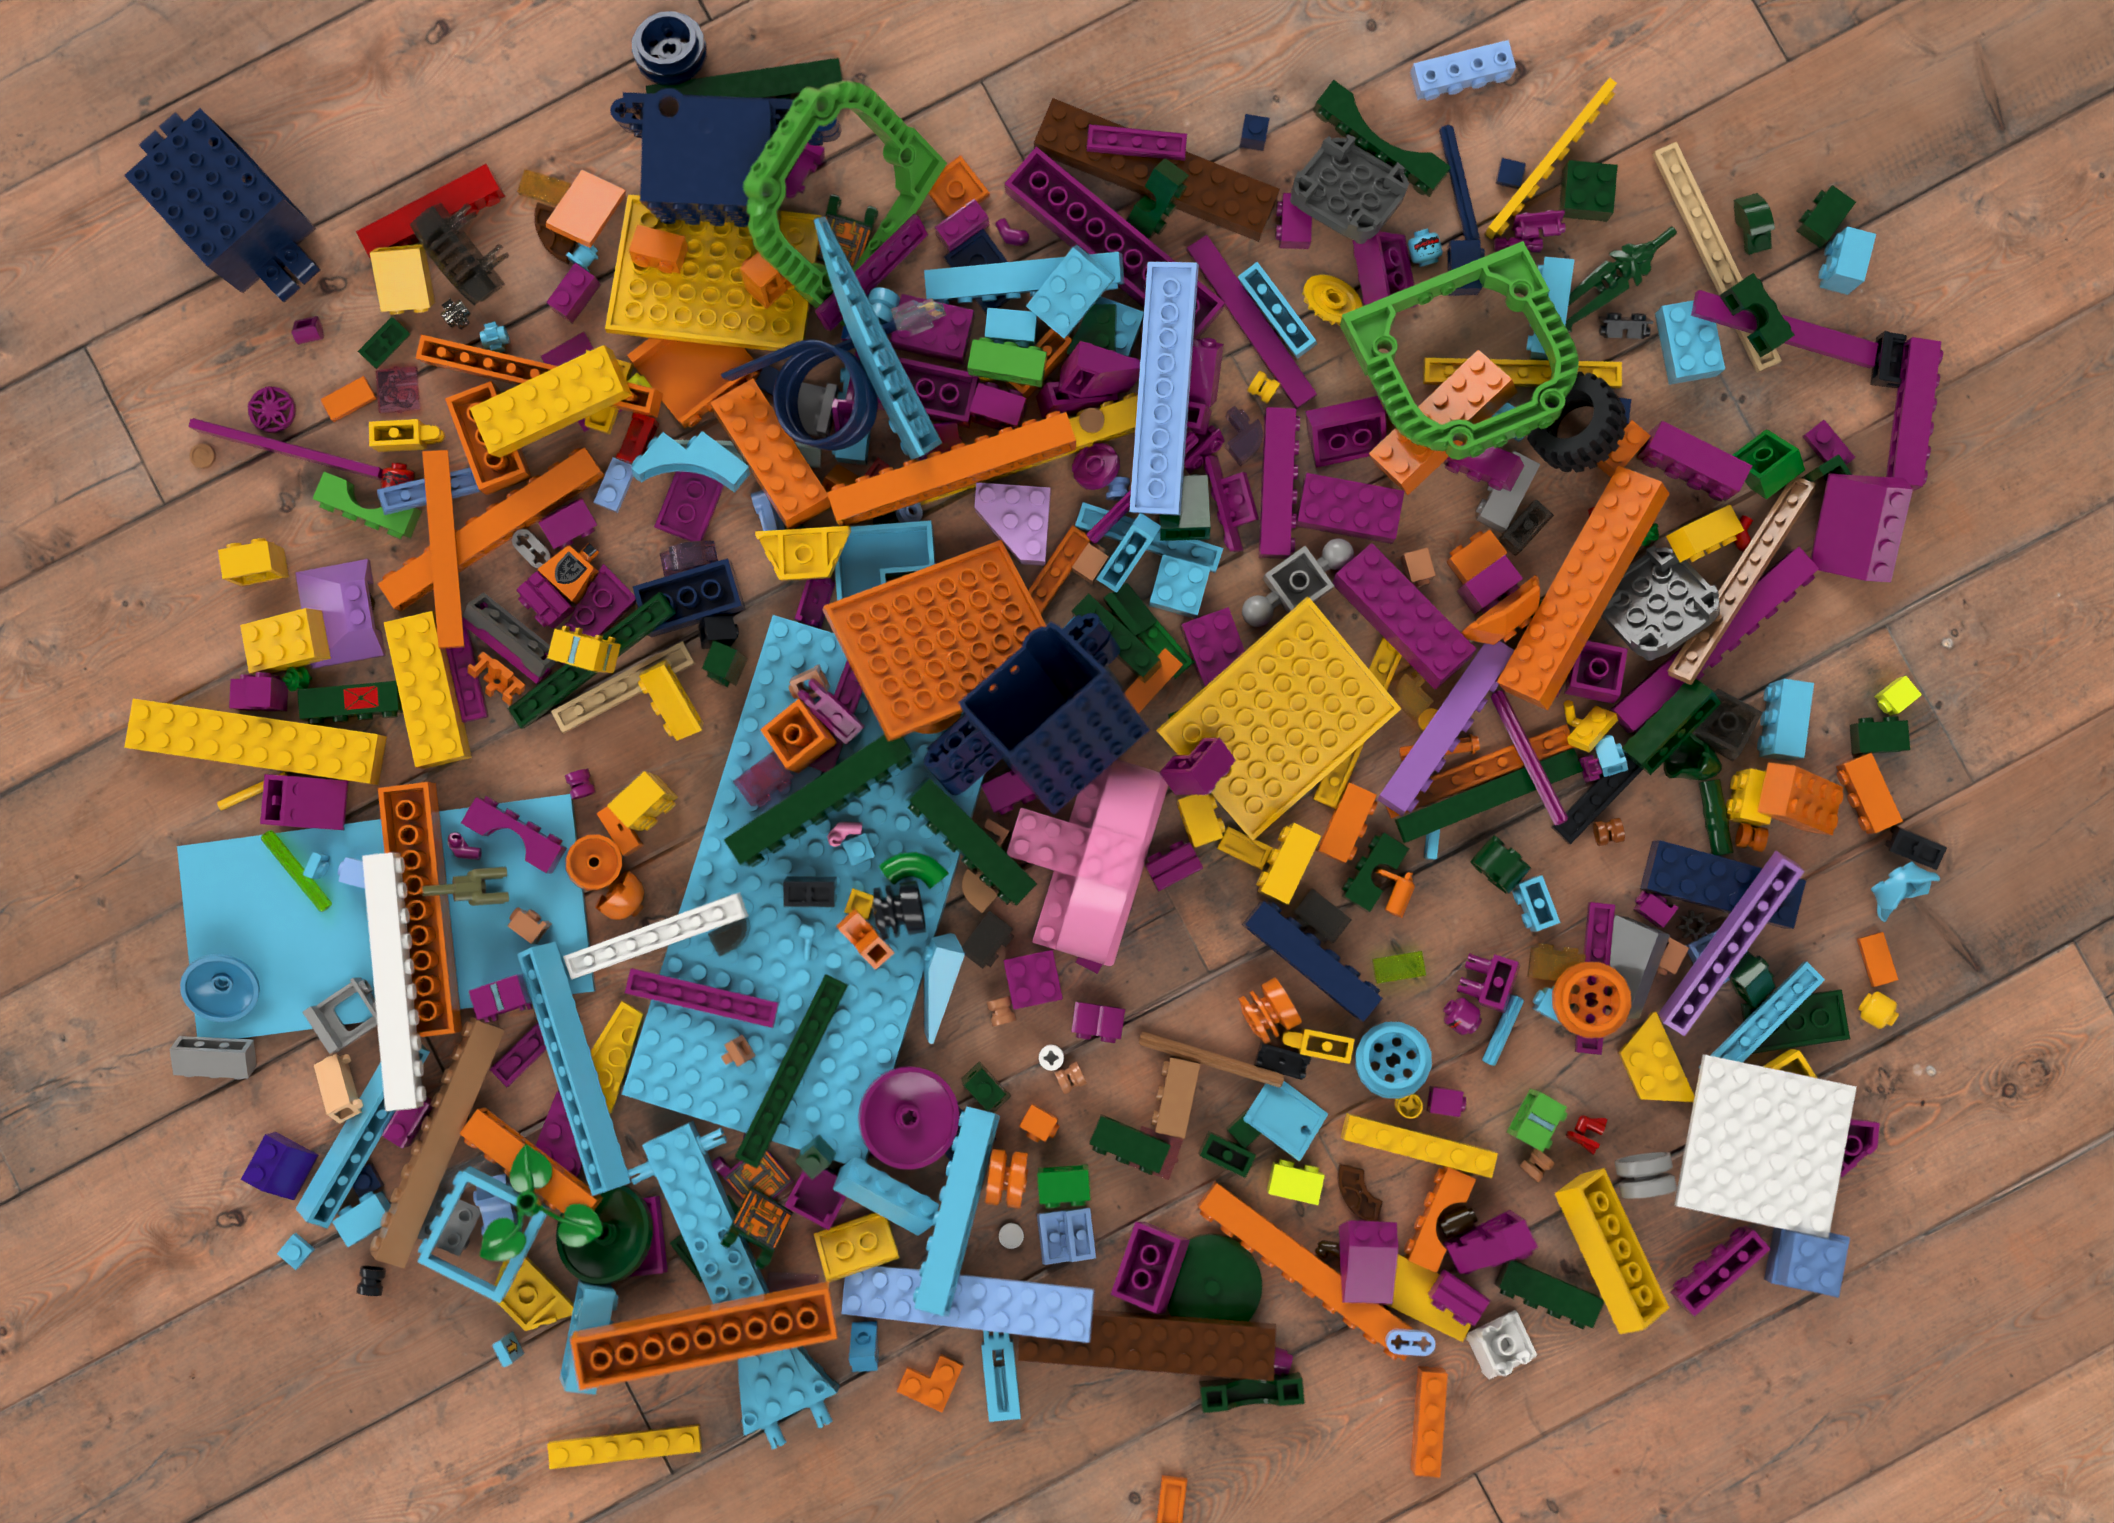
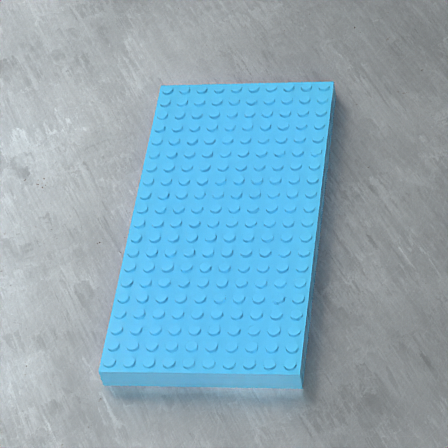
(682, 1047)

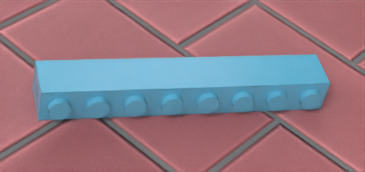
(1005, 278)
(348, 1154)
(956, 1212)

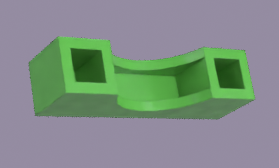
(339, 494)

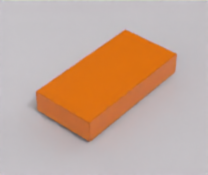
(348, 399)
(1877, 959)
(1171, 1499)

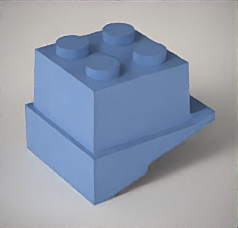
(1807, 1261)

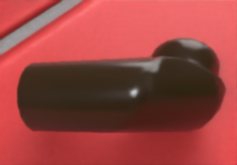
(1325, 1247)

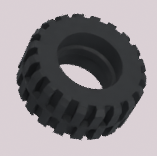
(1592, 443)

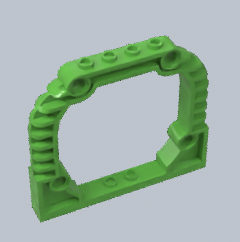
(913, 160)
(1507, 273)

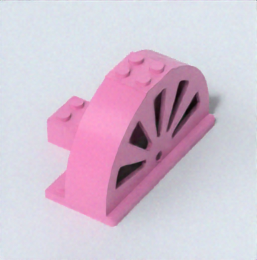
(1093, 859)

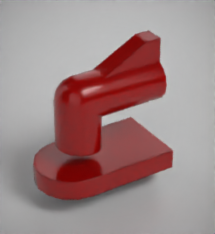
(1594, 1124)

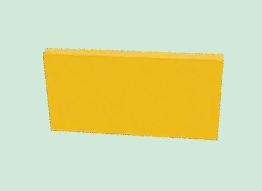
(1412, 1299)

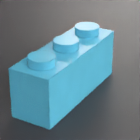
(1128, 552)

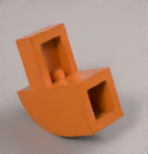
(865, 939)

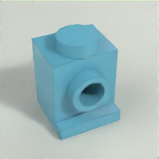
(1610, 756)

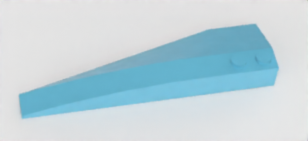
(875, 351)

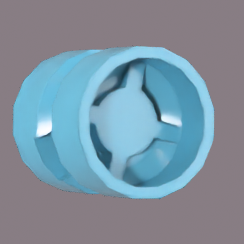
(882, 302)

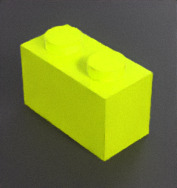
(1295, 1182)

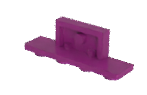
(1233, 501)

